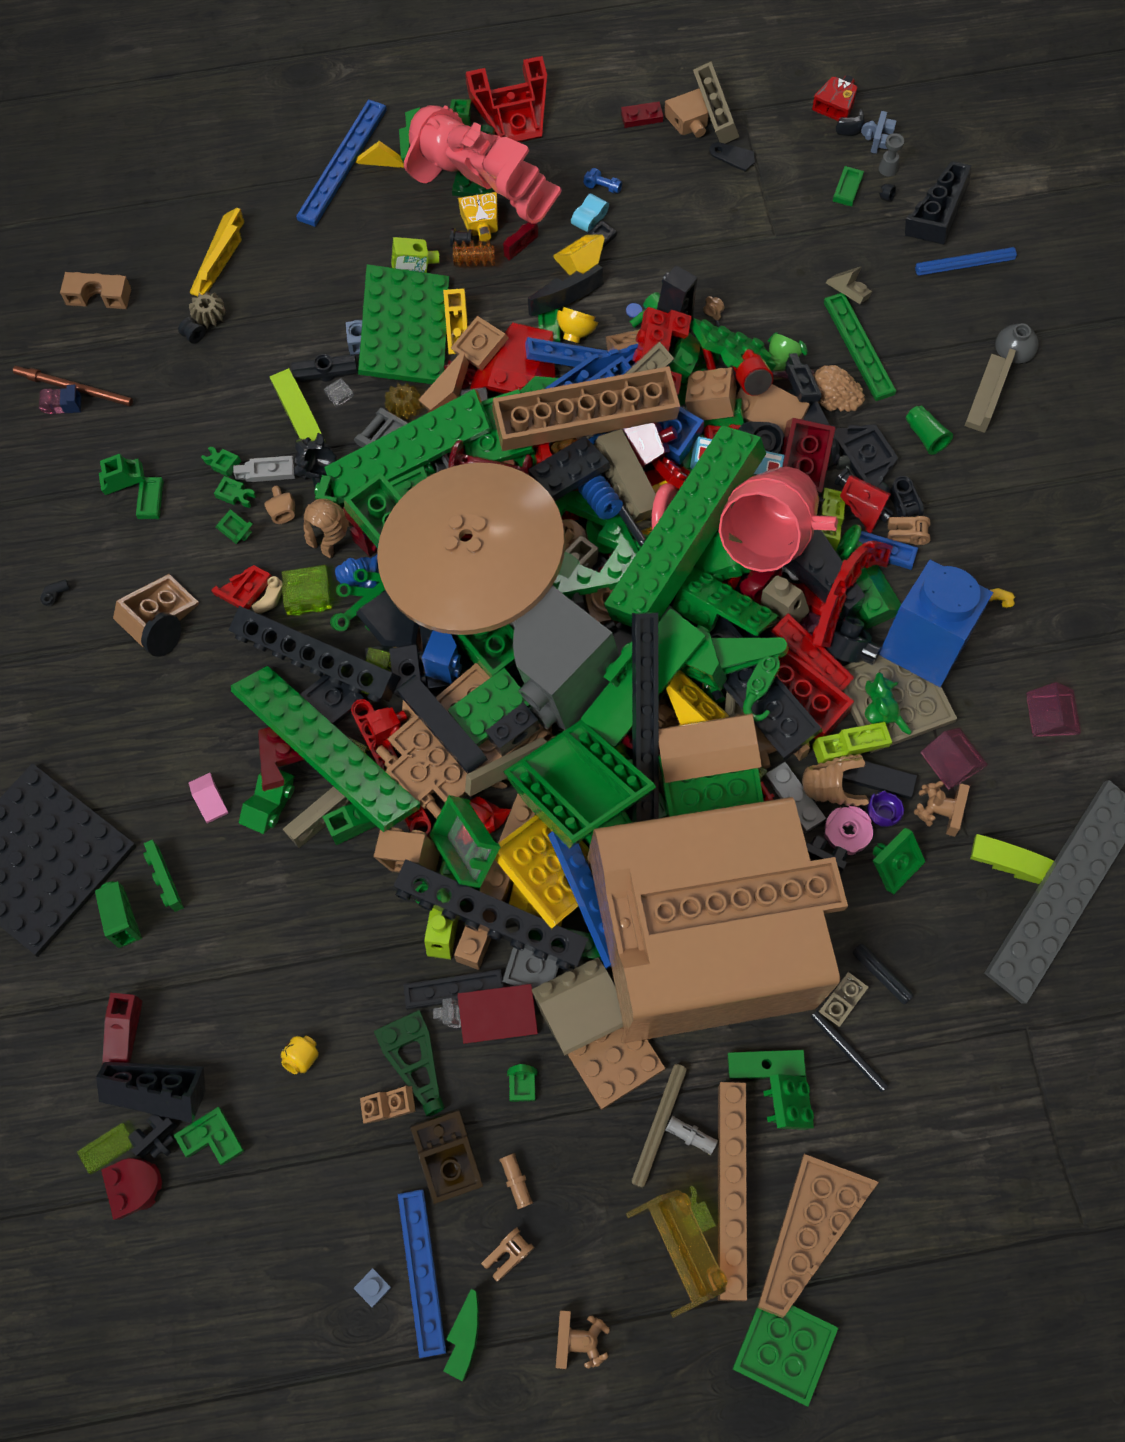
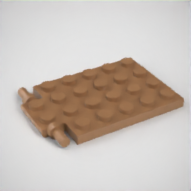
(424, 760)

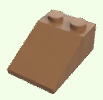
(772, 406)
(157, 597)

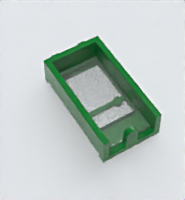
(464, 842)

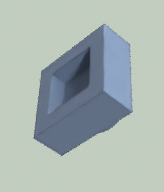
(372, 1288)

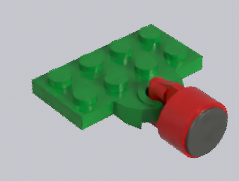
(746, 355)

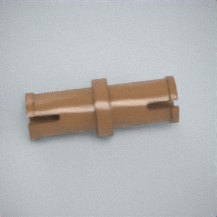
(516, 1181)

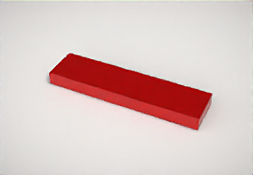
(816, 656)

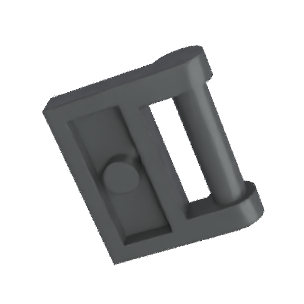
(391, 424)

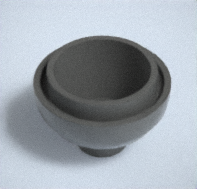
(1019, 338)

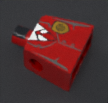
(836, 98)

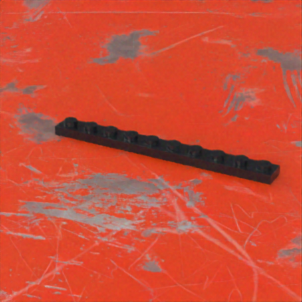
(645, 709)

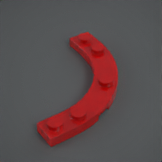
(865, 556)

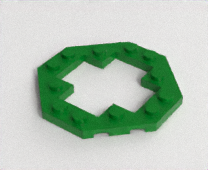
(613, 534)

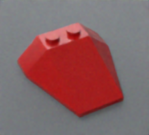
(510, 366)

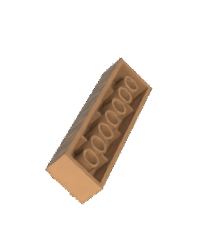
(585, 408)

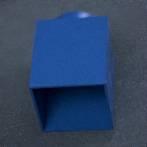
(935, 622)

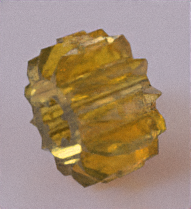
(402, 400)

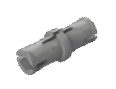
(691, 1135)

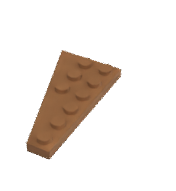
(816, 1217)

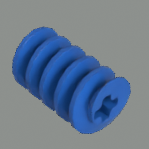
(601, 497)

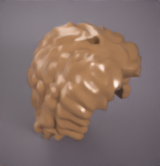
(838, 389)

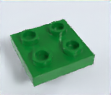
(790, 1102)

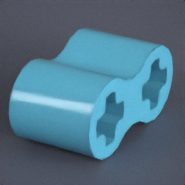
(589, 213)

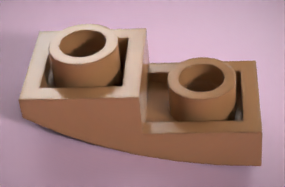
(387, 1104)

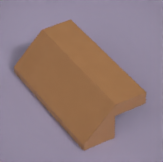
(709, 748)

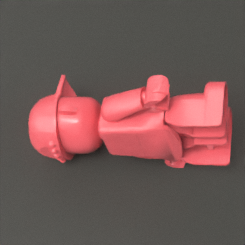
(445, 143)

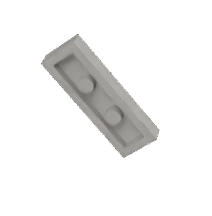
(786, 786)

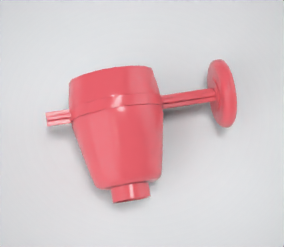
(766, 517)

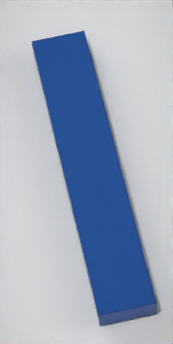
(421, 1274)

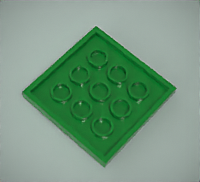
(712, 791)

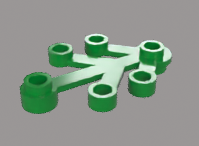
(367, 593)

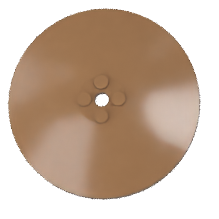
(480, 581)

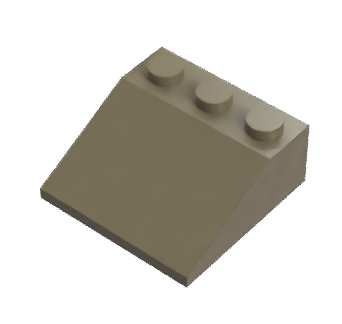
(580, 1005)

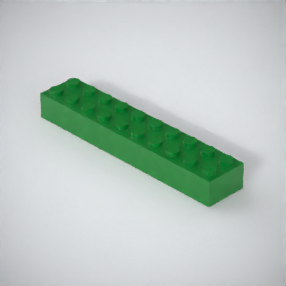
(370, 509)
(685, 526)

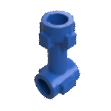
(594, 177)

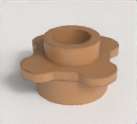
(714, 307)

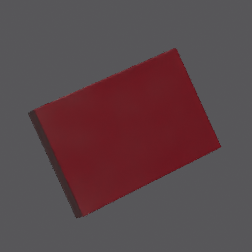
(497, 1013)

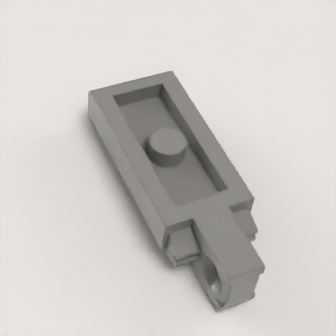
(266, 469)

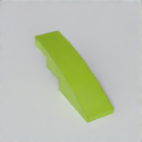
(295, 405)
(1011, 859)

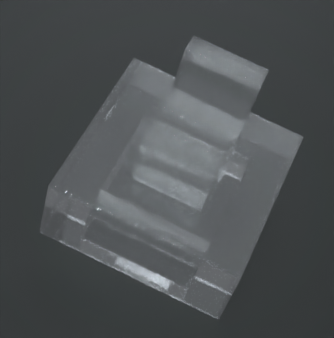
(449, 1013)

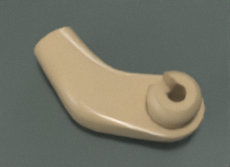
(271, 596)

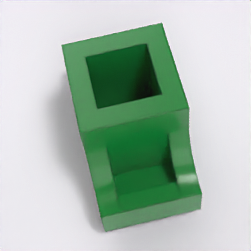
(119, 473)

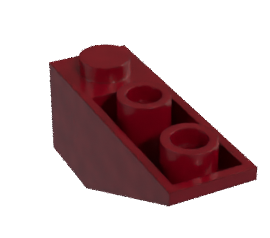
(120, 1027)

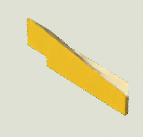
(221, 249)

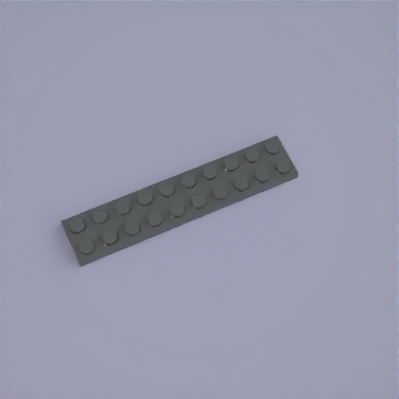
(1061, 896)

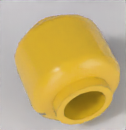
(299, 1054)

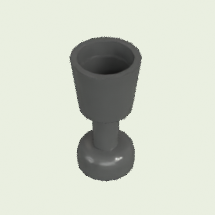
(890, 160)

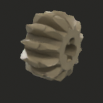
(207, 309)

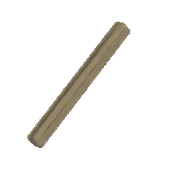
(658, 1126)

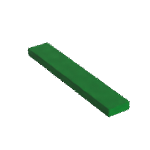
(859, 347)

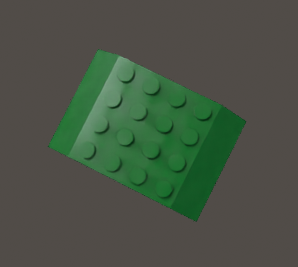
(577, 783)

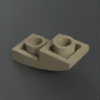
(843, 999)

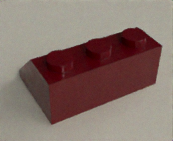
(808, 448)

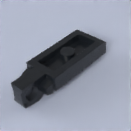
(802, 380)

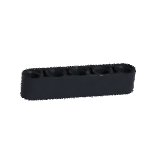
(441, 724)

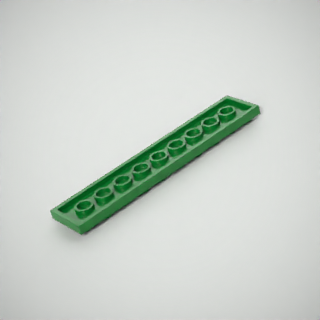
(326, 748)

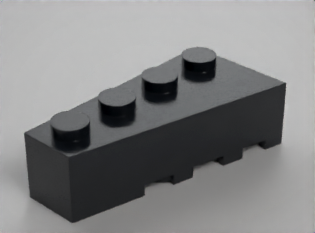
(818, 570)

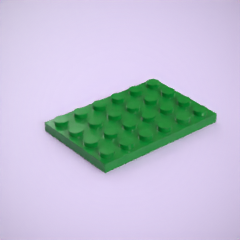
(403, 325)

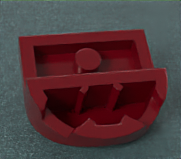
(131, 1186)

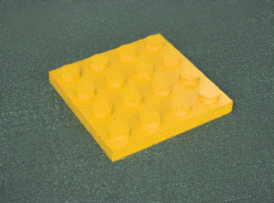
(536, 871)

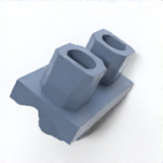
(871, 130)

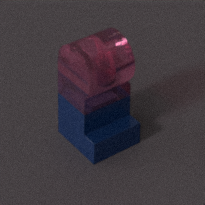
(60, 400)

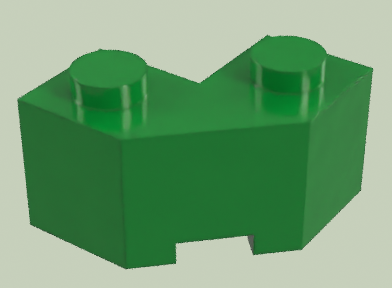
(264, 808)

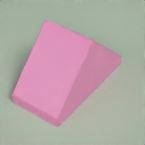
(208, 798)

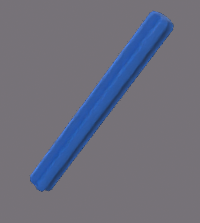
(966, 261)

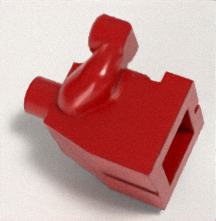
(384, 723)

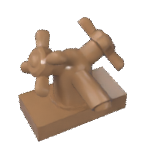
(944, 806)
(579, 1341)

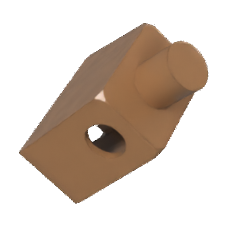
(688, 113)

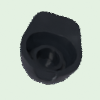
(770, 433)

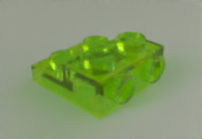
(306, 590)

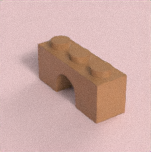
(79, 287)

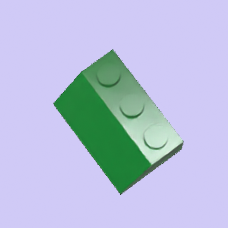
(718, 562)
(879, 601)

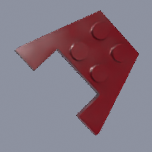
(274, 754)

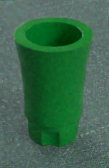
(929, 430)

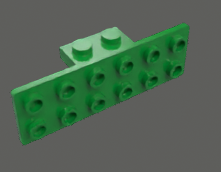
(705, 598)
(612, 710)

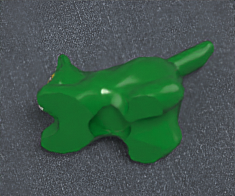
(884, 705)

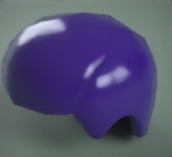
(885, 809)

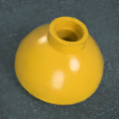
(575, 324)

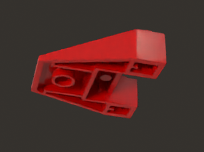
(514, 109)

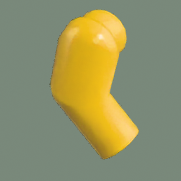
(1006, 597)

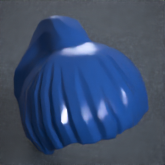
(345, 571)

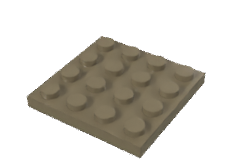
(920, 702)

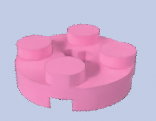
(844, 817)

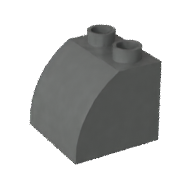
(561, 659)

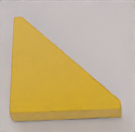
(380, 155)

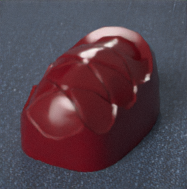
(757, 582)

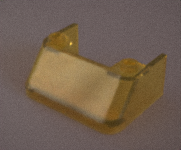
(686, 1247)

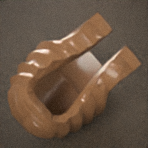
(332, 521)
(824, 781)

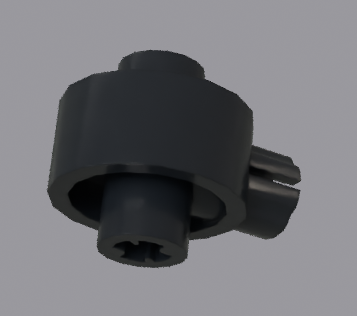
(853, 643)

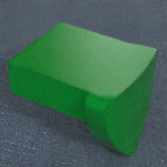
(522, 1082)

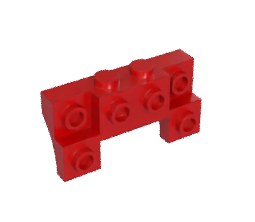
(659, 327)

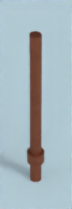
(36, 376)

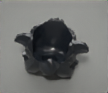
(312, 458)

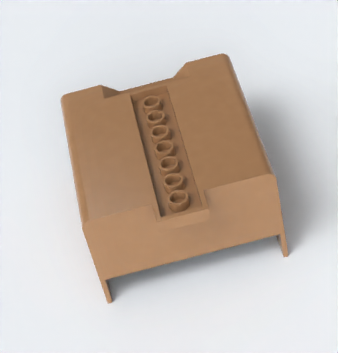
(715, 918)

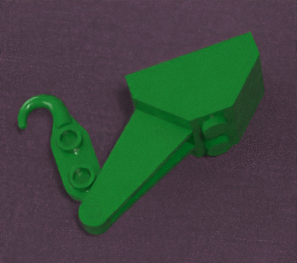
(726, 655)

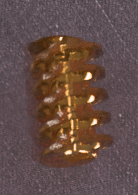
(473, 253)

